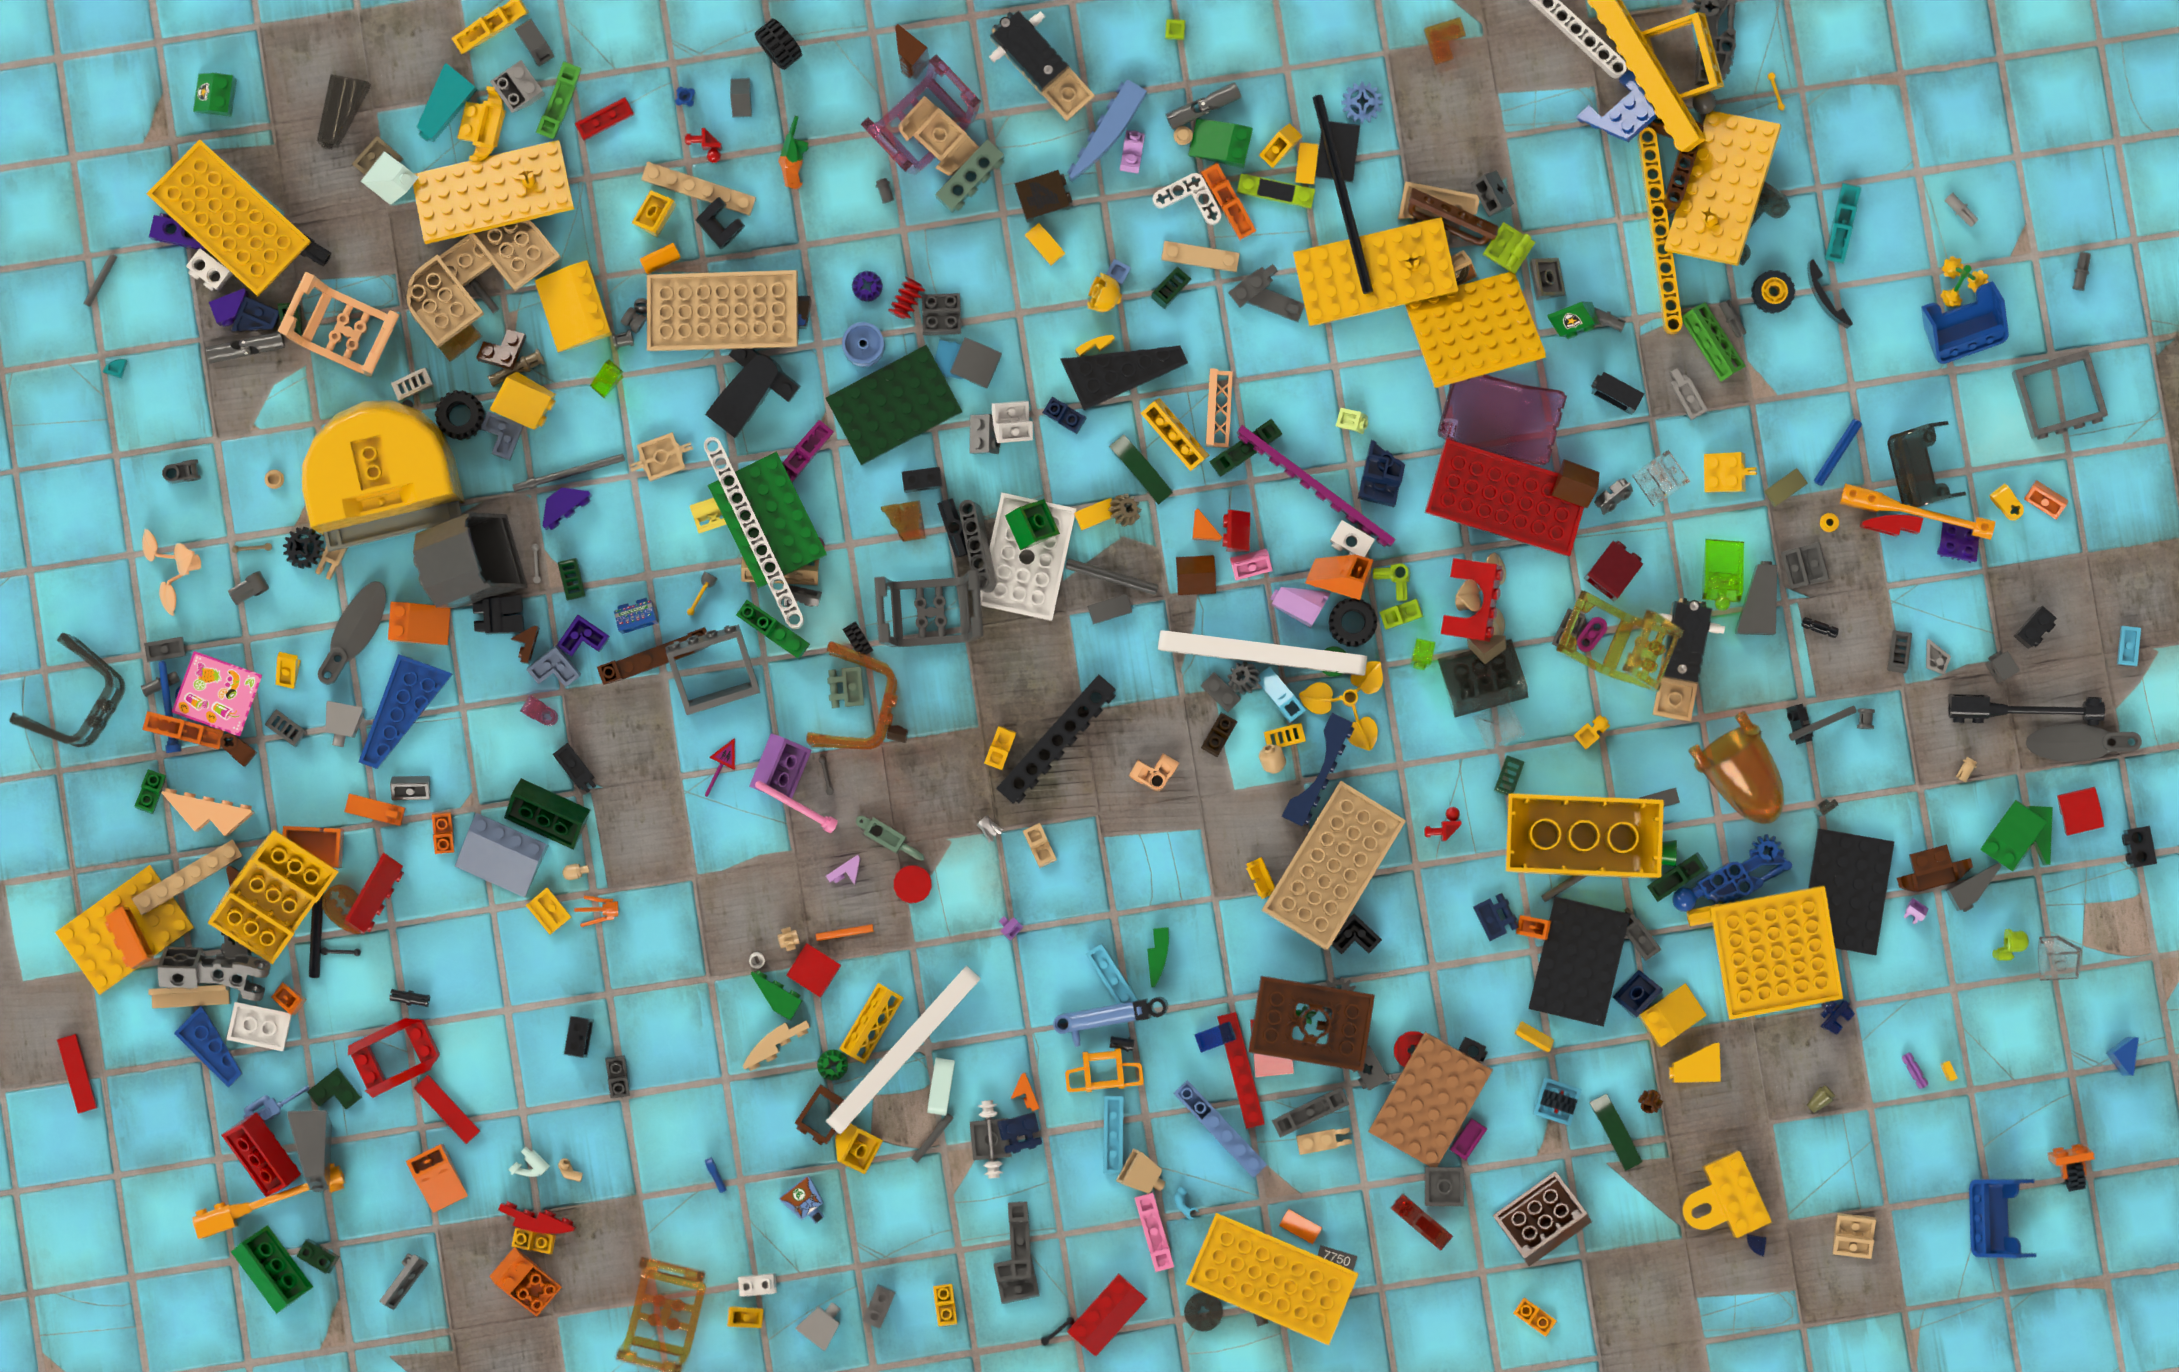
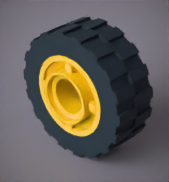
(1765, 300)

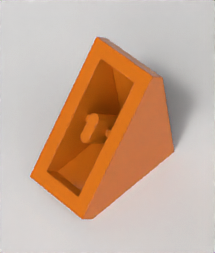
(1204, 529)
(1533, 927)
(288, 999)

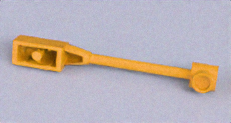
(1875, 501)
(225, 1216)

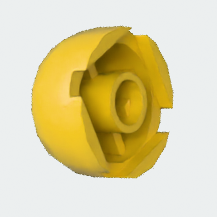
(1104, 293)

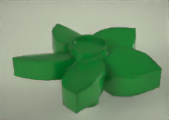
(1308, 1016)

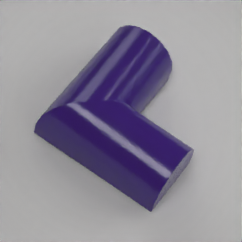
(579, 632)

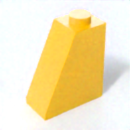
(1698, 1066)

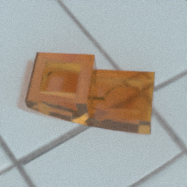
(460, 342)

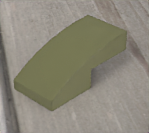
(1785, 487)

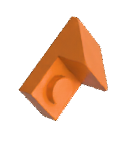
(1024, 1087)

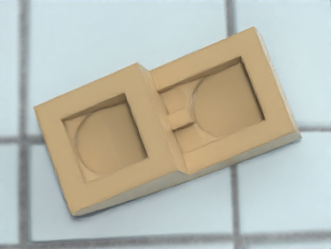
(1039, 845)

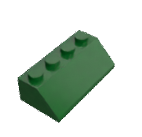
(271, 1269)

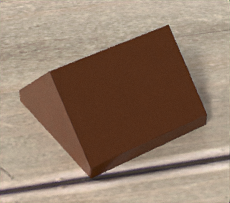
(1576, 484)
(1196, 575)

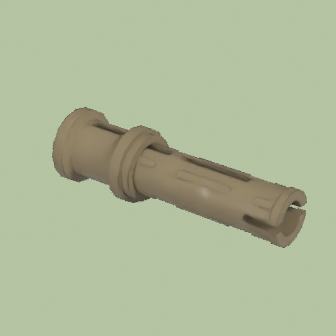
(525, 364)

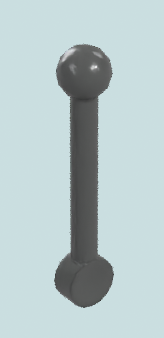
(829, 790)

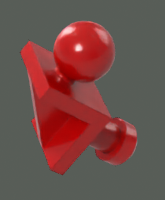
(708, 143)
(1447, 827)

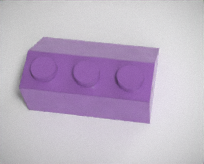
(781, 765)

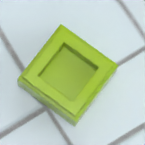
(1175, 29)

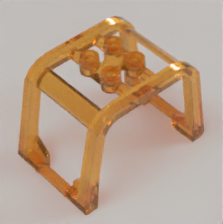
(885, 717)
(692, 1279)

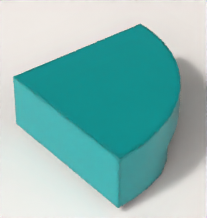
(116, 368)

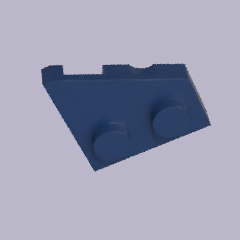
(255, 316)

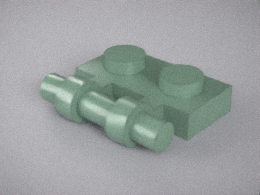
(852, 687)

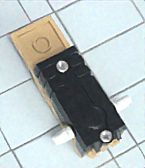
(1039, 63)
(1682, 674)

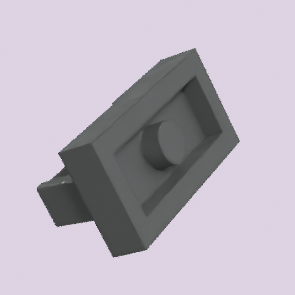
(803, 595)

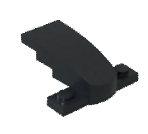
(749, 389)

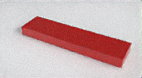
(77, 1073)
(447, 1109)

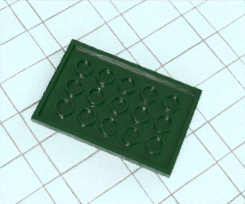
(893, 405)

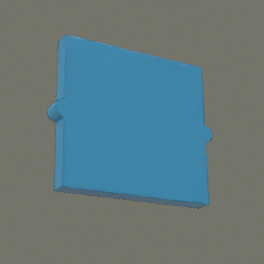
(946, 356)

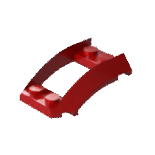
(369, 1067)

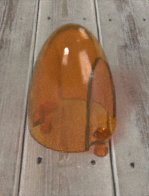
(1743, 772)

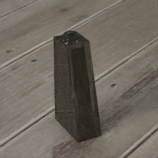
(340, 107)

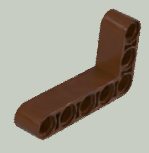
(1678, 172)

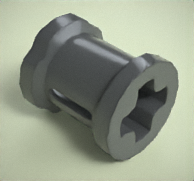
(622, 339)
(1865, 718)

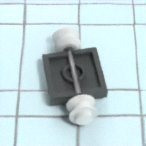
(987, 1140)

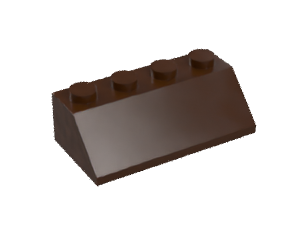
(911, 52)

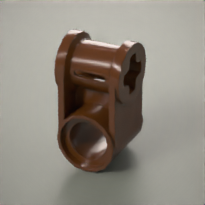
(240, 750)

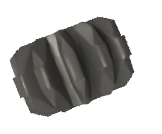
(1236, 678)

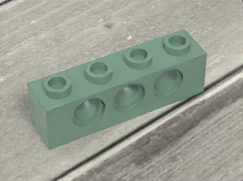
(985, 151)

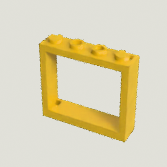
(1706, 47)

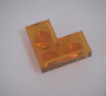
(1440, 35)

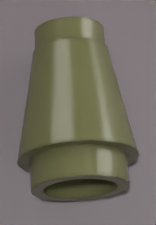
(1821, 1098)

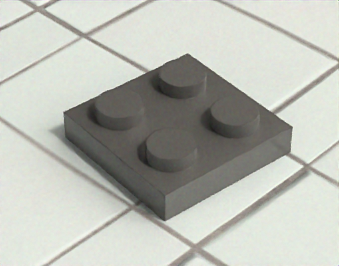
(1444, 1186)

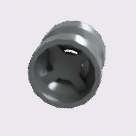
(633, 320)

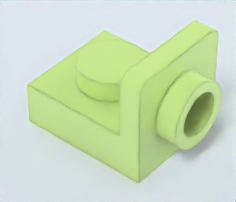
(1352, 420)

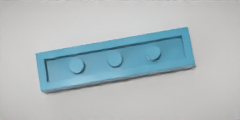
(1111, 975)
(1113, 1135)

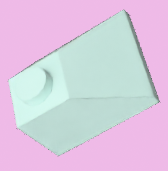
(389, 178)

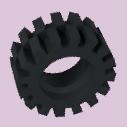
(857, 639)

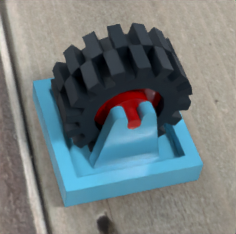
(1557, 1101)

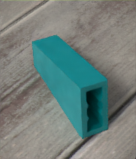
(444, 102)

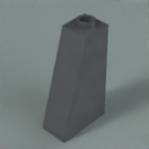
(1759, 607)

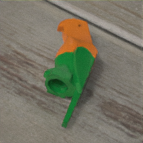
(792, 157)

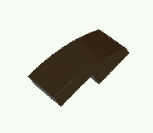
(897, 733)
(1219, 734)

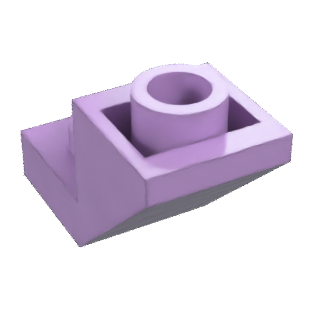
(1132, 151)

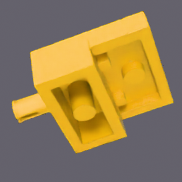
(1726, 472)

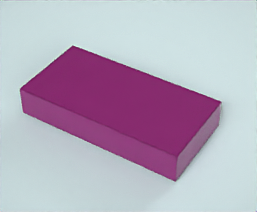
(1468, 1139)

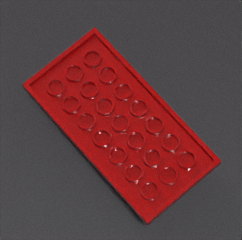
(1502, 498)

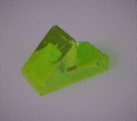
(607, 378)

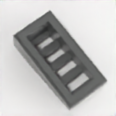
(1896, 667)
(297, 738)

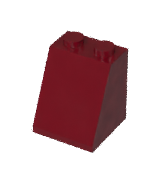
(1614, 570)

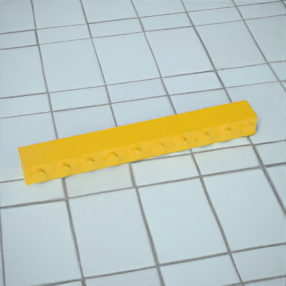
(1649, 73)

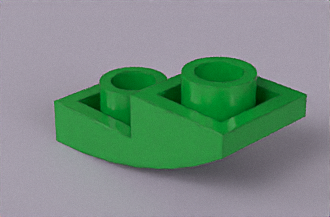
(150, 792)

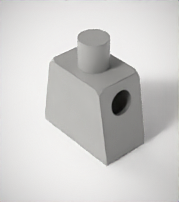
(342, 721)
(820, 1325)

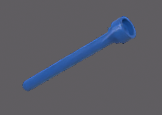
(172, 744)

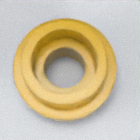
(1824, 526)

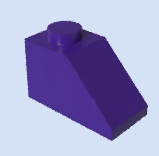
(227, 307)

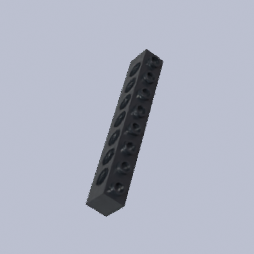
(1098, 685)

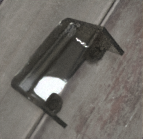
(1914, 469)

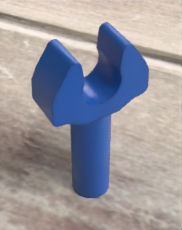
(711, 1166)

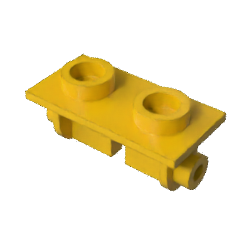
(1259, 872)

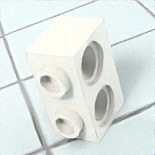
(210, 268)

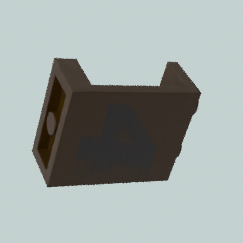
(1043, 195)

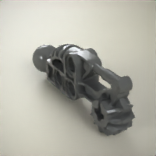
(1706, 102)

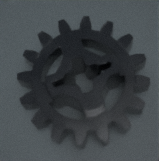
(311, 546)

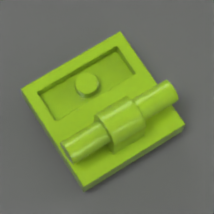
(1509, 248)

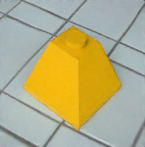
(856, 1148)

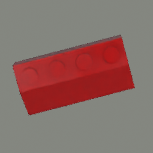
(373, 894)
(261, 1154)
(1107, 1314)

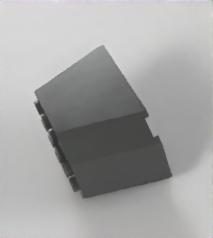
(468, 560)

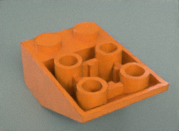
(1341, 574)
(437, 1178)
(525, 1281)

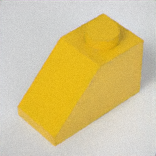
(1280, 145)

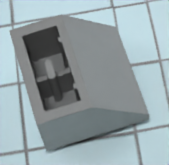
(517, 87)

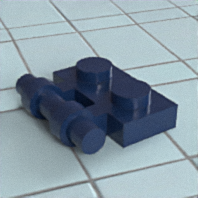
(1490, 919)
(1019, 1126)

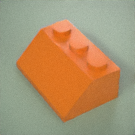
(128, 937)

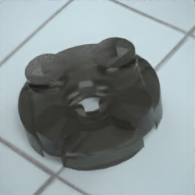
(1194, 1305)

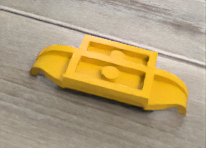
(483, 124)

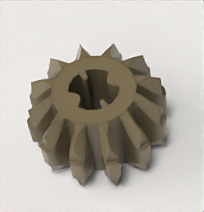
(1124, 510)

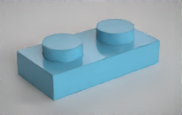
(2128, 646)

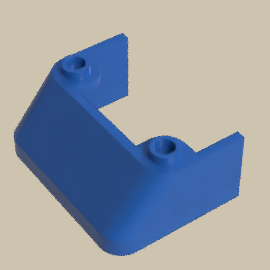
(1990, 1218)

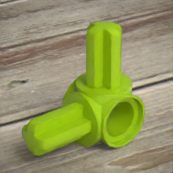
(1390, 573)

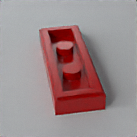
(604, 118)

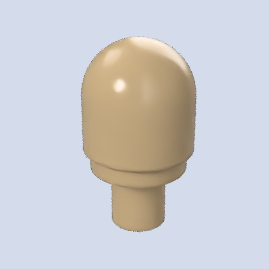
(574, 871)

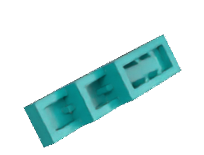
(1843, 223)

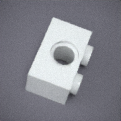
(1346, 530)

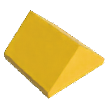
(654, 213)

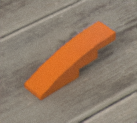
(1228, 201)
(183, 730)

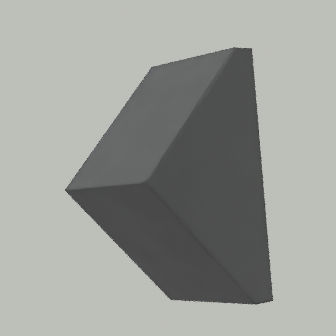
(740, 97)

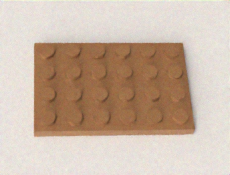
(1430, 1100)

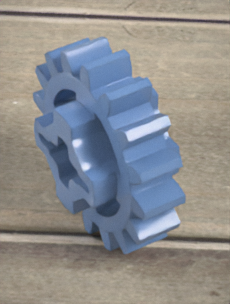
(1369, 102)

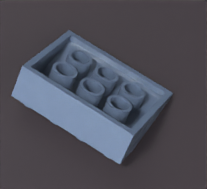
(501, 855)

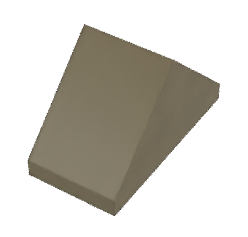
(1487, 650)

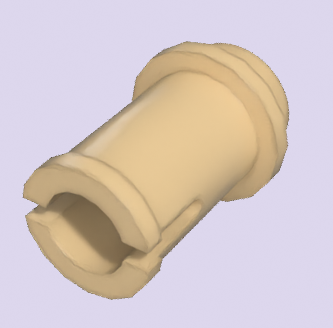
(1966, 769)

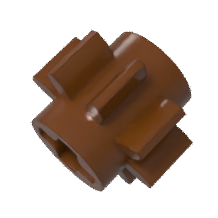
(1650, 1101)

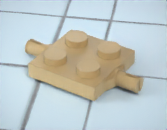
(661, 457)

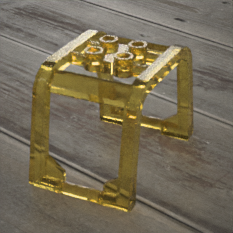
(1643, 647)

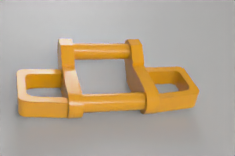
(1103, 1084)

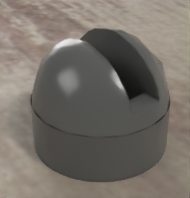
(640, 309)

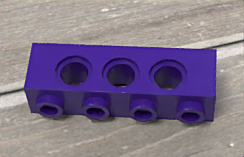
(159, 233)

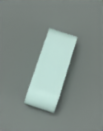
(941, 1086)

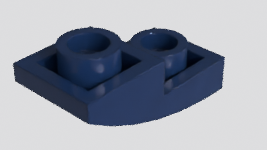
(1064, 415)

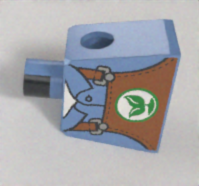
(804, 1200)

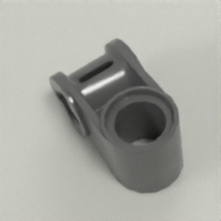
(183, 471)

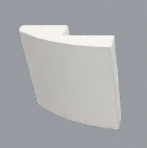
(1012, 421)

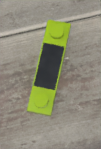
(1275, 191)

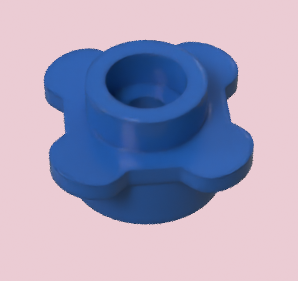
(684, 91)

